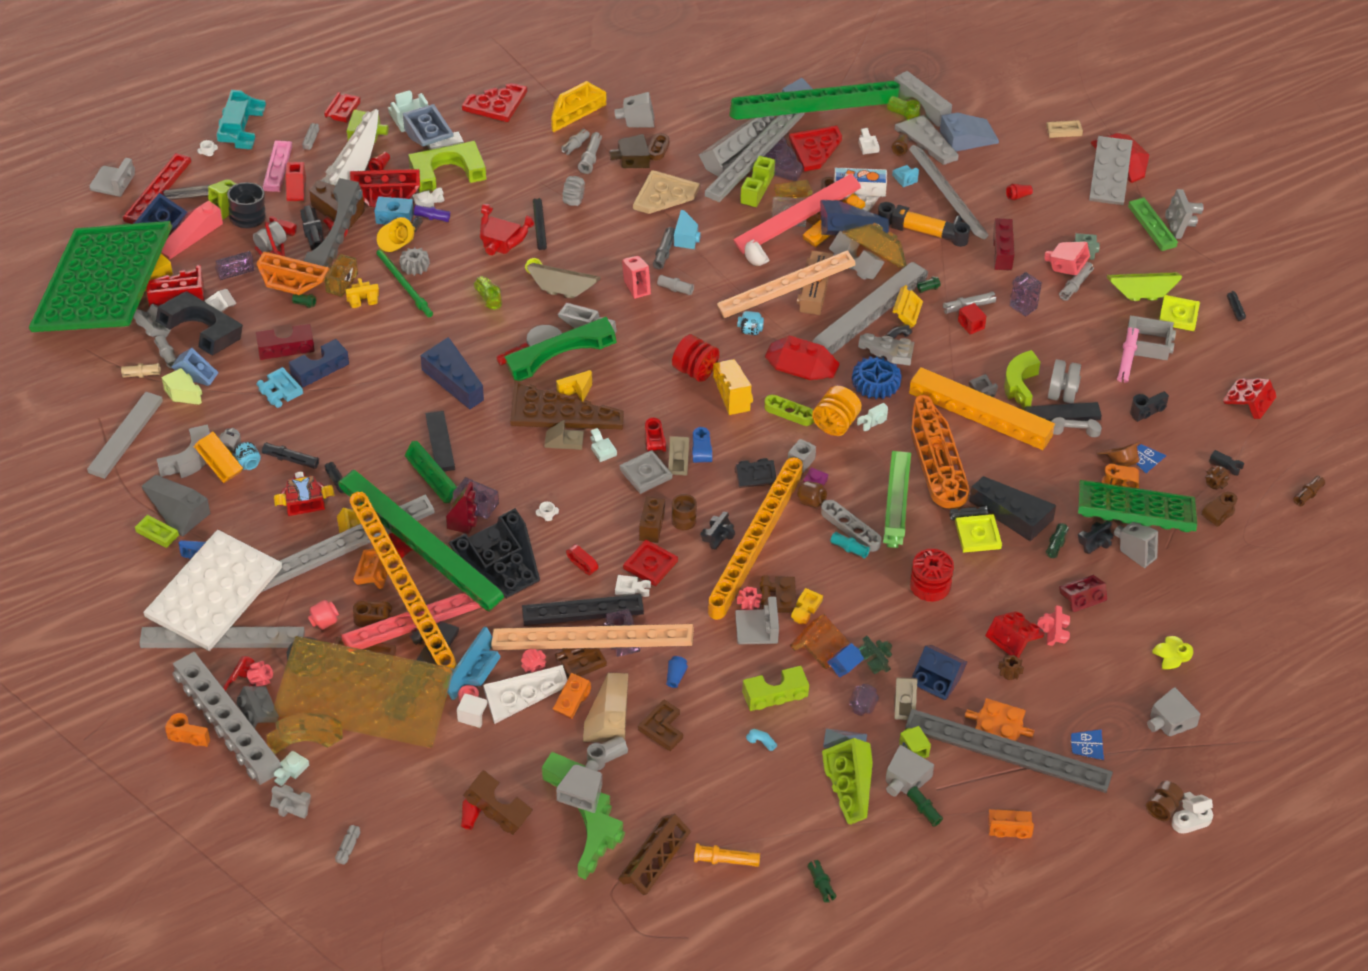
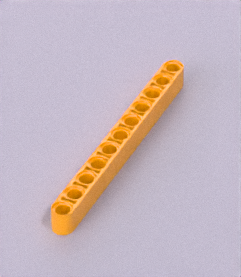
(754, 539)
(398, 574)

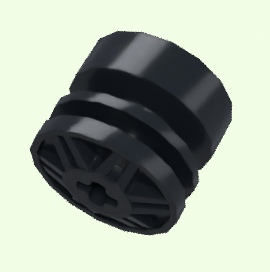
(246, 205)

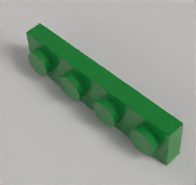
(430, 471)

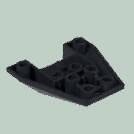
(501, 554)

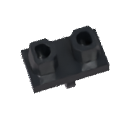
(720, 530)
(1098, 537)

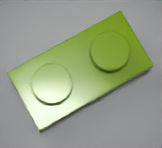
(156, 531)

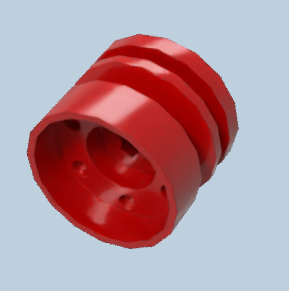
(695, 357)
(931, 575)

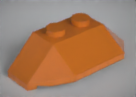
(289, 274)

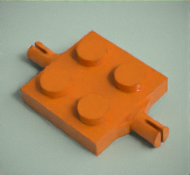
(1000, 720)

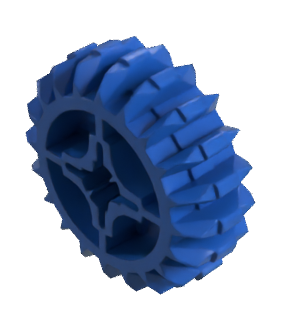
(865, 376)

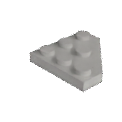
(895, 350)

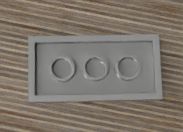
(1110, 170)

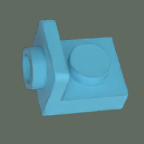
(906, 175)

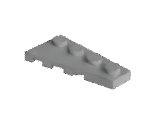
(928, 138)

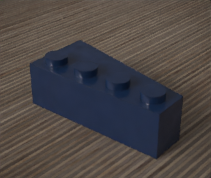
(453, 373)

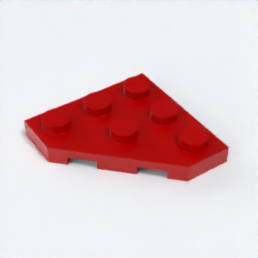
(495, 102)
(815, 146)

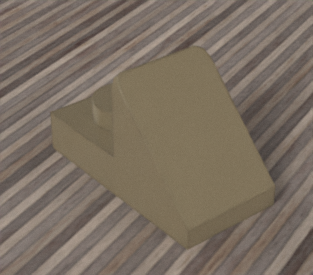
(563, 439)
(678, 455)
(904, 697)

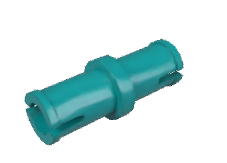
(850, 545)

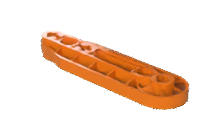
(945, 478)

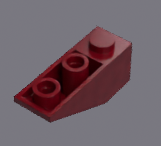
(462, 511)

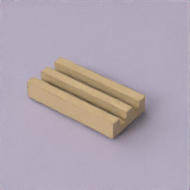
(1064, 129)

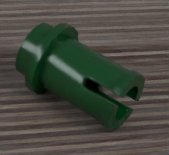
(929, 284)
(307, 300)

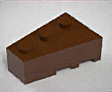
(324, 201)

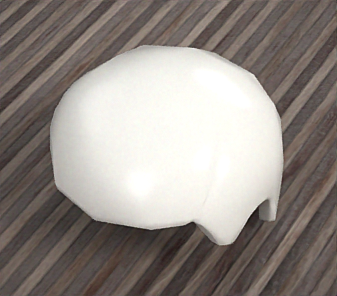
(755, 254)

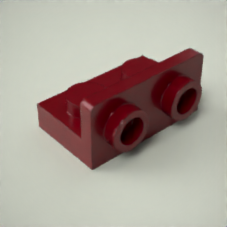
(1084, 592)

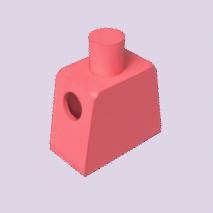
(1068, 257)
(636, 270)

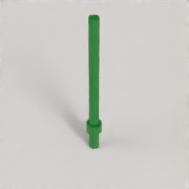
(419, 302)

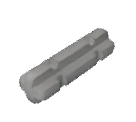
(310, 136)
(347, 844)

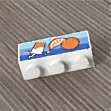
(872, 181)

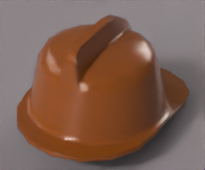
(1124, 455)

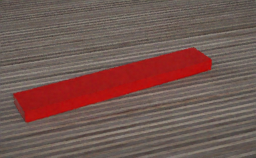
(161, 182)

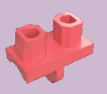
(1053, 624)

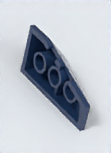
(162, 210)

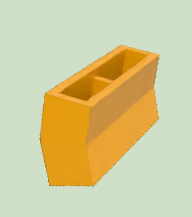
(218, 457)

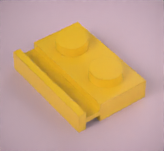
(907, 306)

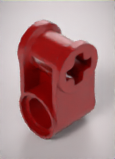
(654, 435)

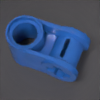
(701, 445)

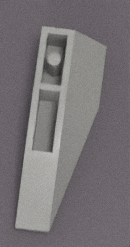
(728, 149)

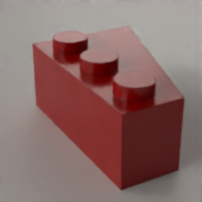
(167, 288)

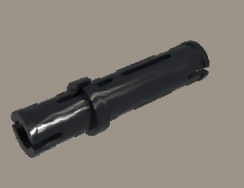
(283, 453)

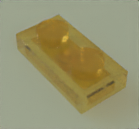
(793, 189)

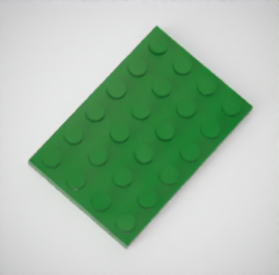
(1137, 506)

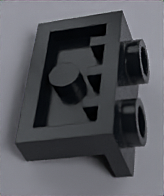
(755, 473)

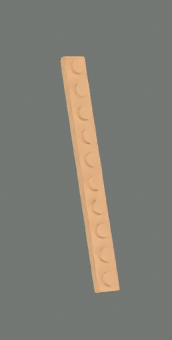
(593, 637)

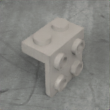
(113, 180)

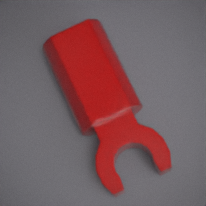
(289, 228)

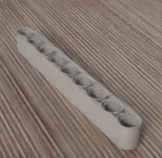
(870, 308)

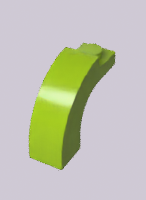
(1019, 369)

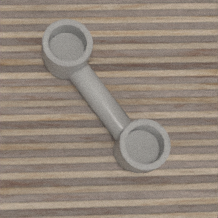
(1092, 427)

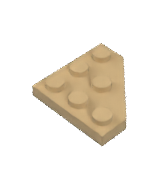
(664, 191)

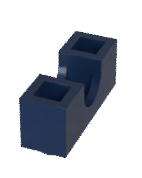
(308, 371)

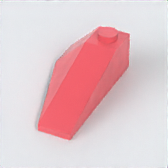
(192, 228)

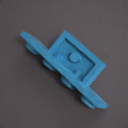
(475, 664)

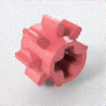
(749, 598)
(533, 660)
(260, 674)

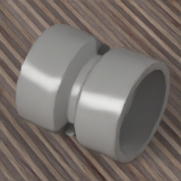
(262, 240)

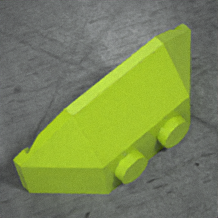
(1145, 285)

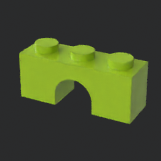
(755, 187)
(761, 695)

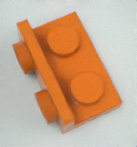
(370, 569)
(1010, 823)

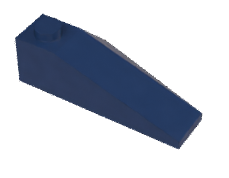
(841, 216)

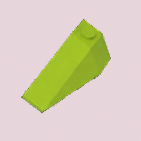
(850, 772)

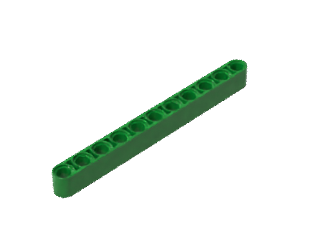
(813, 100)
(424, 543)

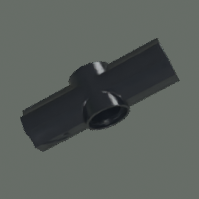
(312, 227)

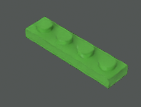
(1153, 224)

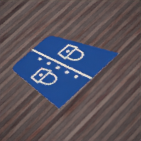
(1148, 457)
(1088, 744)

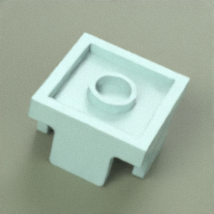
(405, 104)

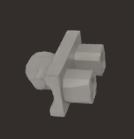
(290, 802)

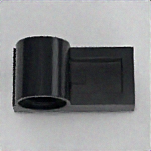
(1144, 407)

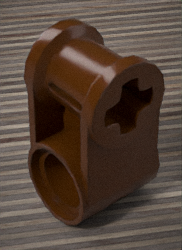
(1220, 508)
(368, 612)

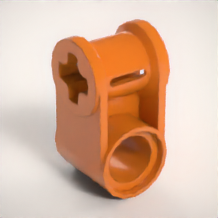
(1121, 476)

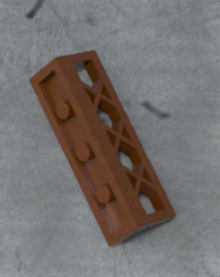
(648, 850)

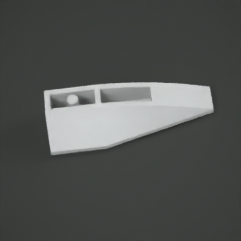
(356, 151)

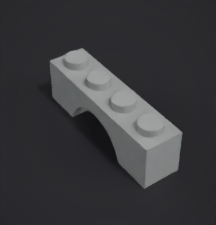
(933, 103)

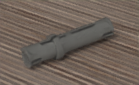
(662, 252)

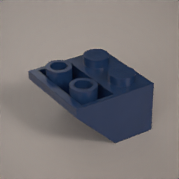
(938, 671)

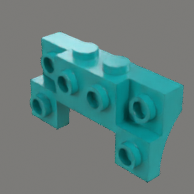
(235, 119)

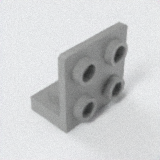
(758, 625)

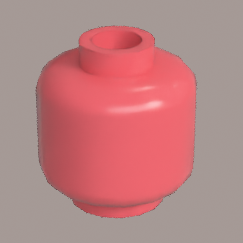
(323, 614)

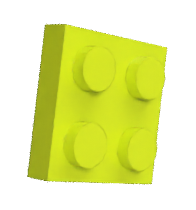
(1180, 311)
(978, 533)

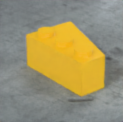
(733, 386)

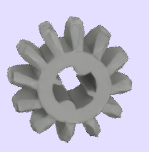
(573, 190)
(414, 261)

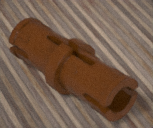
(1309, 490)

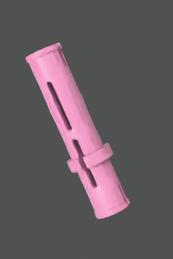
(1128, 354)

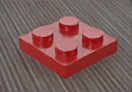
(650, 562)

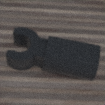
(1222, 460)

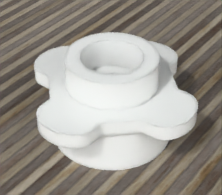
(207, 148)
(547, 510)

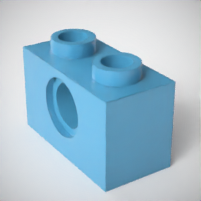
(389, 209)

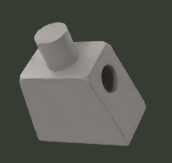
(637, 111)
(1138, 542)
(1173, 714)
(907, 771)
(581, 787)

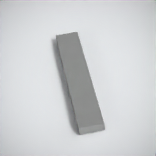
(125, 435)

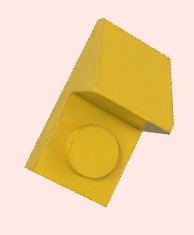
(577, 384)

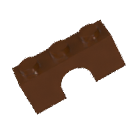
(482, 795)

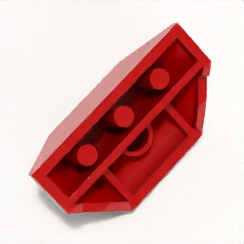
(1138, 158)
(386, 184)
(802, 358)

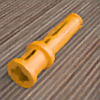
(716, 855)

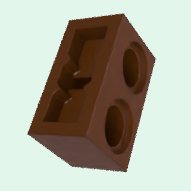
(652, 519)

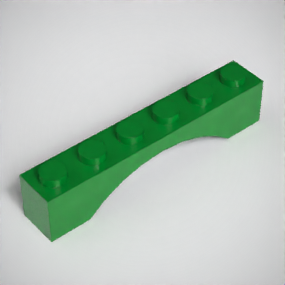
(591, 335)

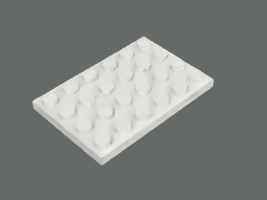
(213, 590)

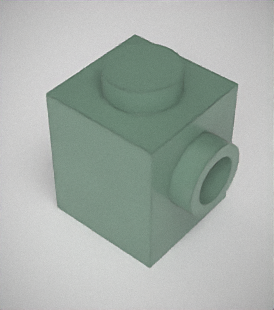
(1092, 243)

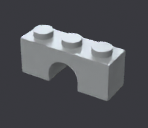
(866, 264)

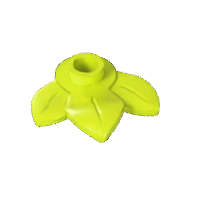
(1172, 652)

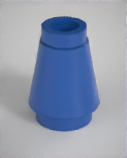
(676, 669)

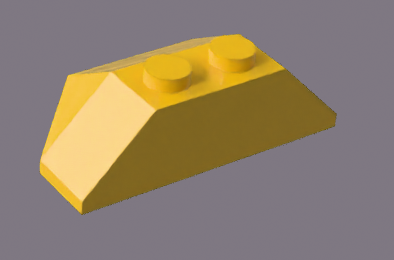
(576, 104)

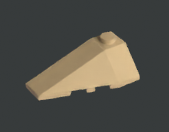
(608, 712)

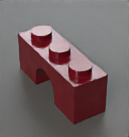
(1004, 244)
(273, 347)

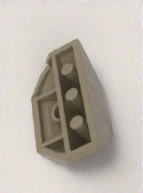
(560, 280)

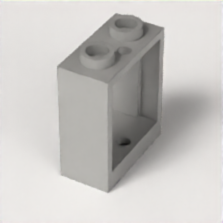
(1154, 328)

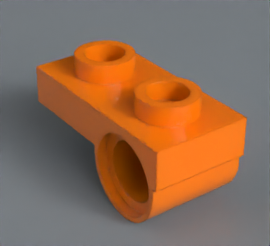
(573, 693)
(180, 731)

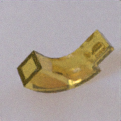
(305, 727)

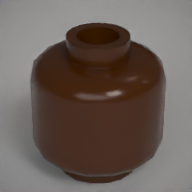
(812, 494)

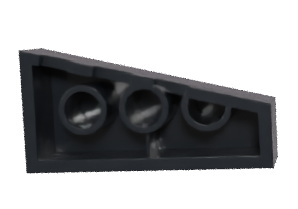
(1013, 507)

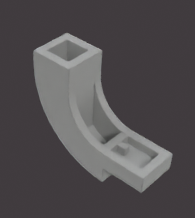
(188, 461)

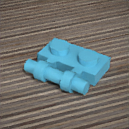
(283, 383)

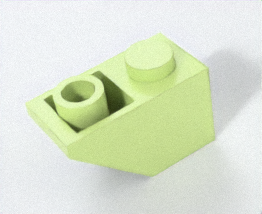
(181, 387)

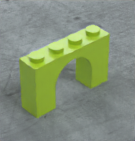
(463, 155)

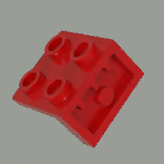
(1013, 632)

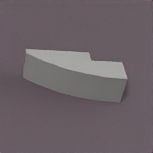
(579, 316)

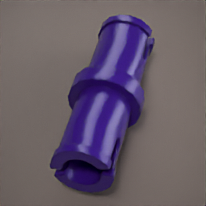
(432, 213)

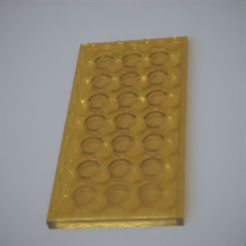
(365, 690)

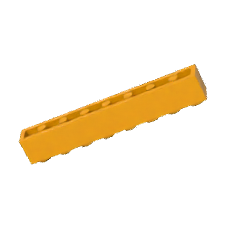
(982, 408)

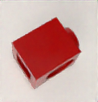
(972, 318)

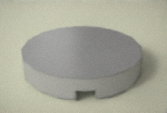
(541, 333)

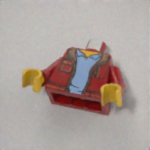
(303, 495)

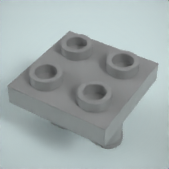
(1180, 213)

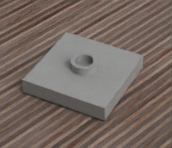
(645, 471)

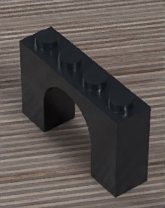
(186, 307)

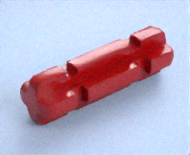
(501, 357)

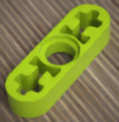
(796, 417)

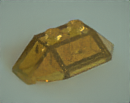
(878, 242)

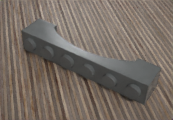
(347, 195)

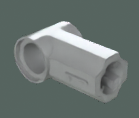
(606, 751)

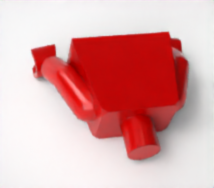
(501, 234)

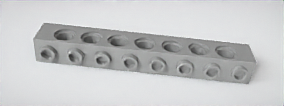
(226, 718)

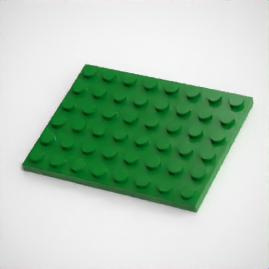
(101, 277)

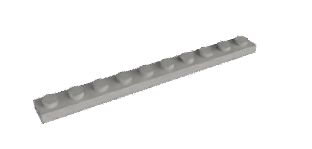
(748, 157)
(340, 545)

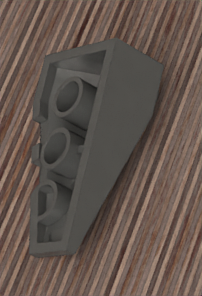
(177, 504)

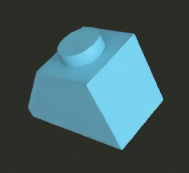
(686, 232)

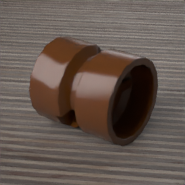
(684, 512)
(1165, 800)

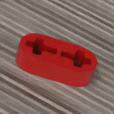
(582, 559)

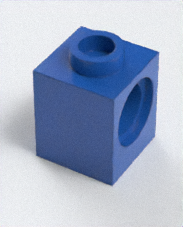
(845, 659)

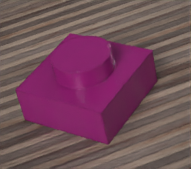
(816, 476)

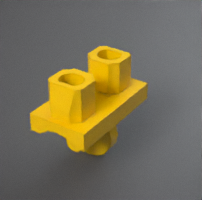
(362, 291)

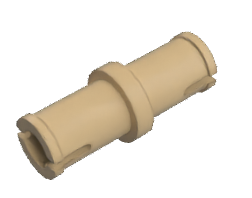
(141, 370)

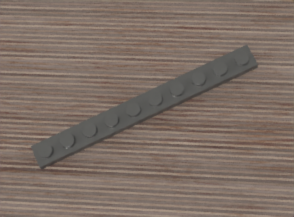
(1011, 751)

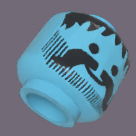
(750, 323)
(247, 455)

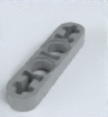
(852, 524)

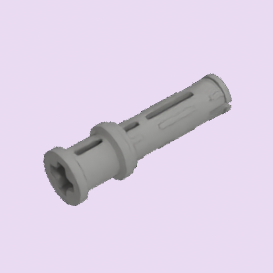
(589, 157)

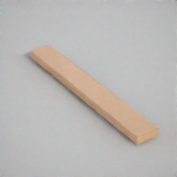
(786, 284)

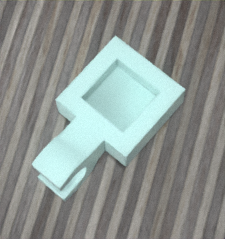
(875, 416)
(602, 448)
(291, 766)

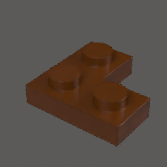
(658, 726)

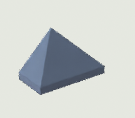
(835, 737)

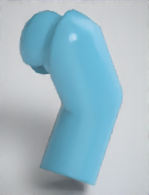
(762, 736)

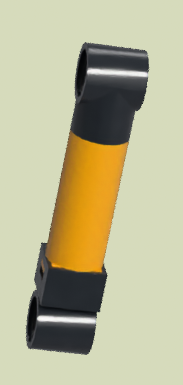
(901, 218)

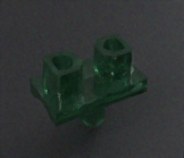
(879, 662)

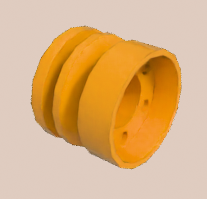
(837, 410)

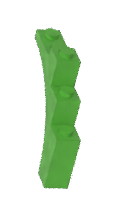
(897, 499)
(600, 827)

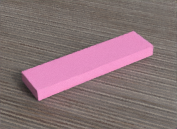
(277, 166)

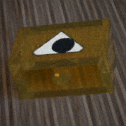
(341, 275)

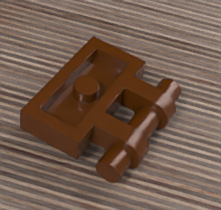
(784, 592)
(583, 663)

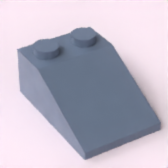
(426, 125)
(966, 131)

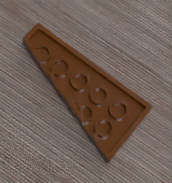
(548, 408)

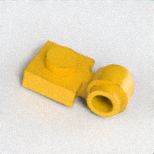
(807, 602)

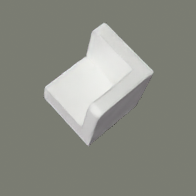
(221, 300)
(471, 710)

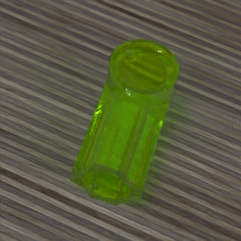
(909, 109)
(489, 292)

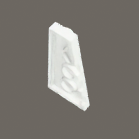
(520, 692)

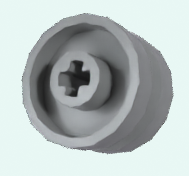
(1064, 381)

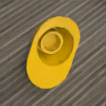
(395, 234)

